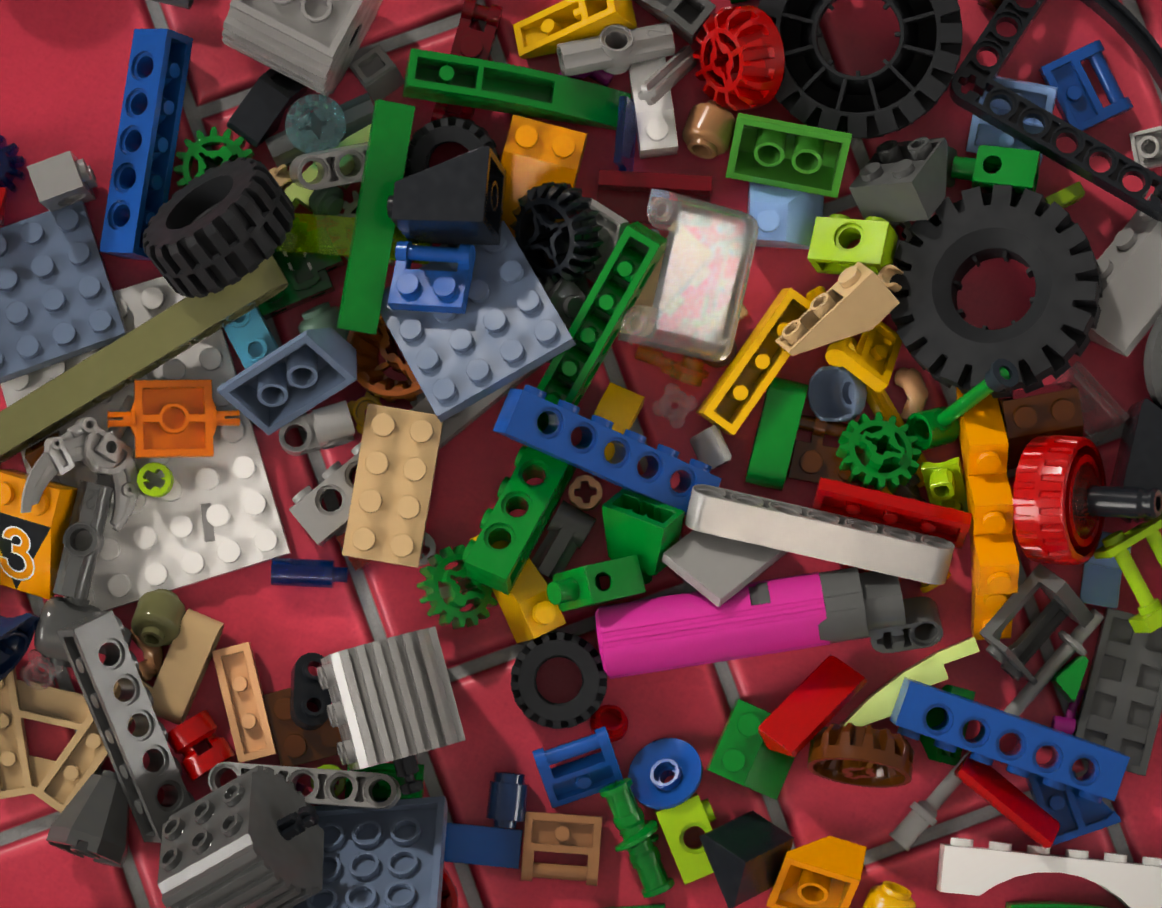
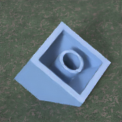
(783, 215)

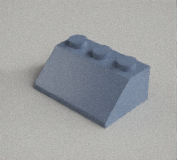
(293, 378)

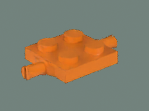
(173, 418)

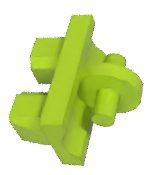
(945, 483)

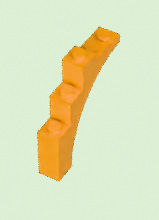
(991, 503)

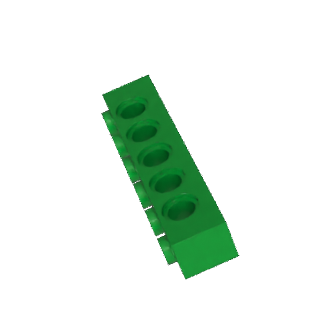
(602, 315)

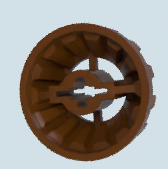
(861, 756)

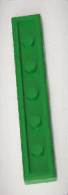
(372, 226)

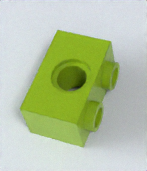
(834, 233)
(674, 822)

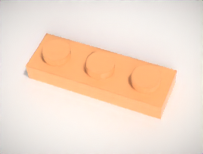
(244, 702)

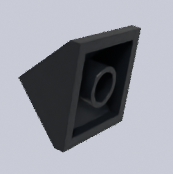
(746, 856)

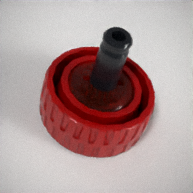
(1065, 500)

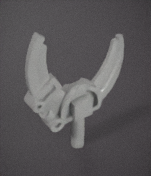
(100, 452)

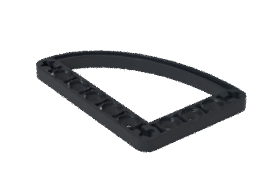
(1054, 128)

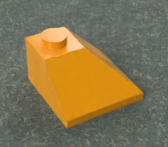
(819, 875)

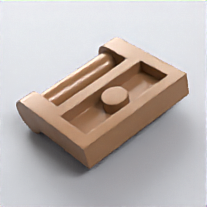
(561, 835)

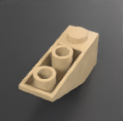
(846, 309)

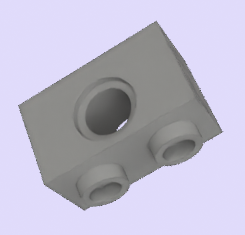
(62, 181)

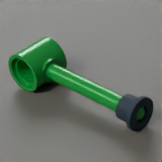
(941, 424)

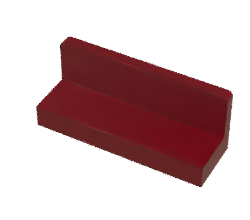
(629, 191)

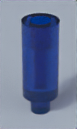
(306, 572)

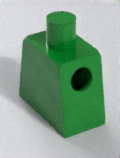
(1011, 167)
(641, 528)
(582, 587)

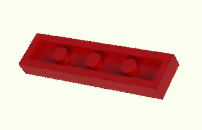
(892, 510)

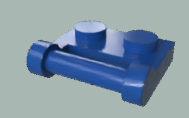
(1075, 93)
(431, 288)
(579, 777)

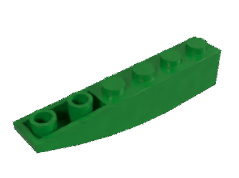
(509, 89)

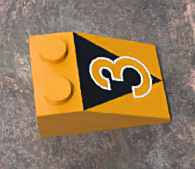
(32, 540)

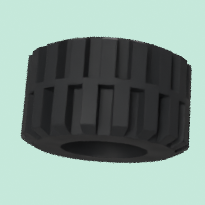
(440, 132)
(525, 687)

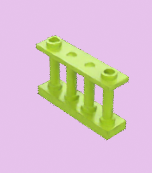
(1116, 546)

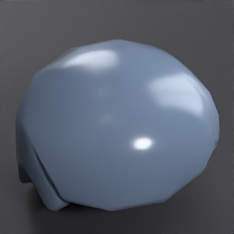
(836, 394)

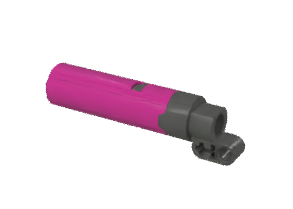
(764, 620)

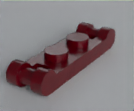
(472, 44)

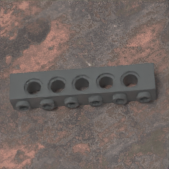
(111, 715)

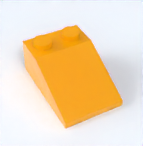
(538, 155)

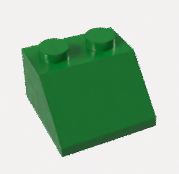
(744, 756)

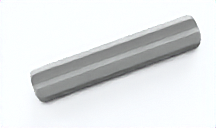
(668, 75)

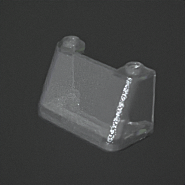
(698, 280)

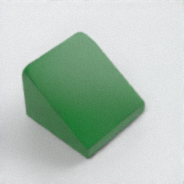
(1070, 678)

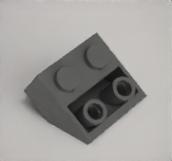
(903, 180)

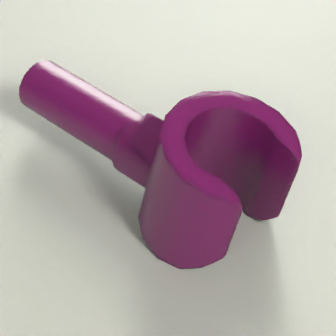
(1068, 723)

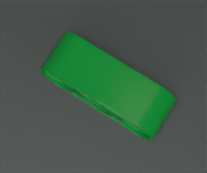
(776, 433)

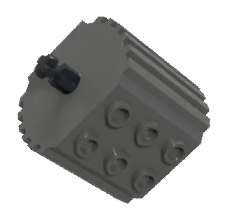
(243, 847)

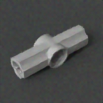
(615, 49)

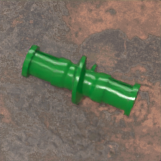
(637, 837)

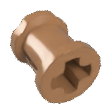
(593, 485)

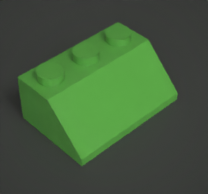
(788, 155)

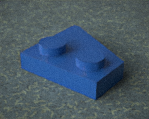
(1074, 813)

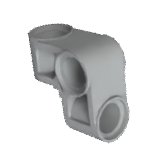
(324, 428)

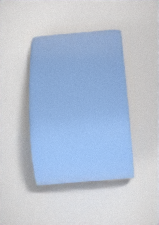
(1101, 580)

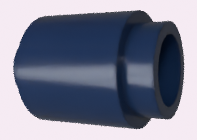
(507, 799)

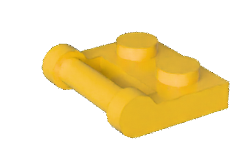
(873, 357)

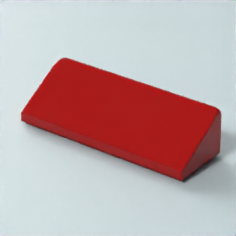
(810, 706)
(1008, 801)

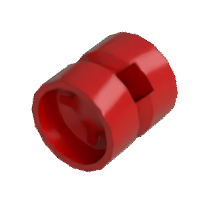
(191, 734)

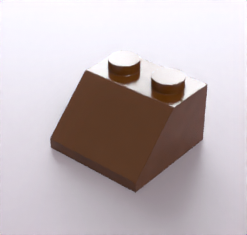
(1042, 412)

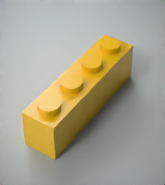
(753, 365)

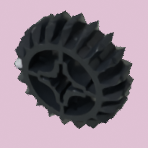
(557, 231)

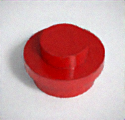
(613, 719)

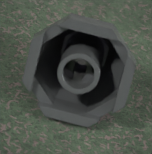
(95, 822)

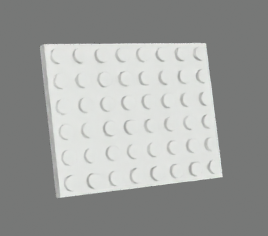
(165, 535)

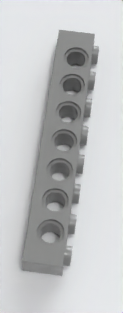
(308, 502)

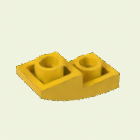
(621, 408)

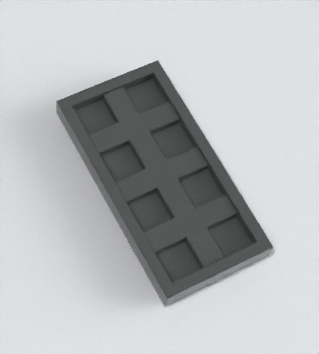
(1123, 691)

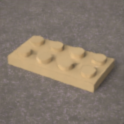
(393, 486)

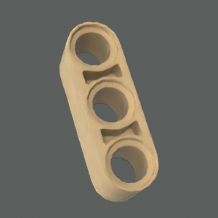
(185, 666)

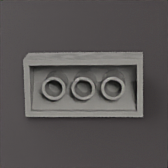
(1130, 285)

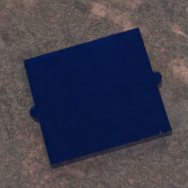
(625, 135)

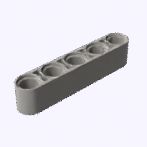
(324, 784)

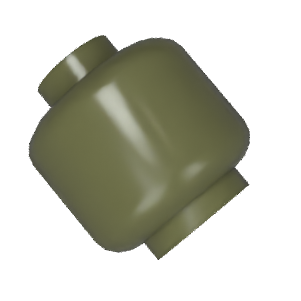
(159, 617)

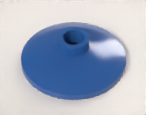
(656, 763)

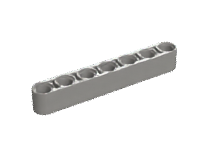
(819, 534)

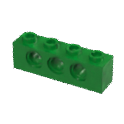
(503, 566)

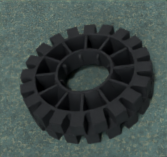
(873, 102)
(983, 229)

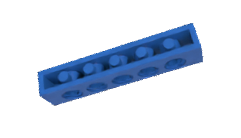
(145, 138)
(519, 422)
(1105, 764)

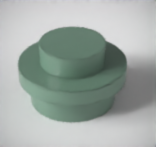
(327, 201)

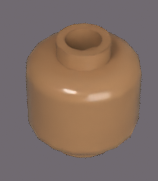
(708, 130)

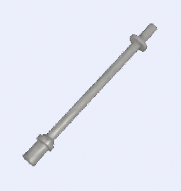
(925, 811)

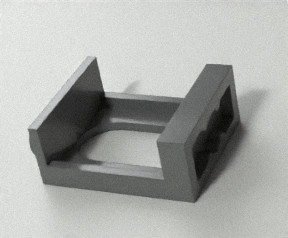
(1063, 604)

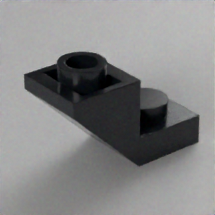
(264, 107)

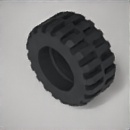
(218, 227)

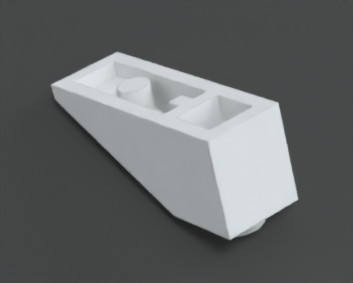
(654, 122)

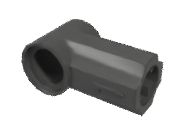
(566, 534)

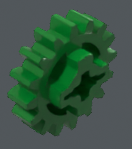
(229, 151)
(896, 458)
(445, 594)

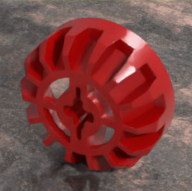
(740, 57)

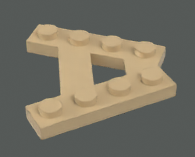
(47, 779)

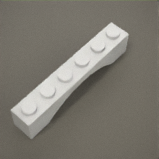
(978, 869)

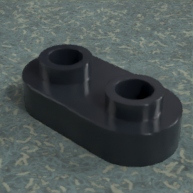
(307, 689)

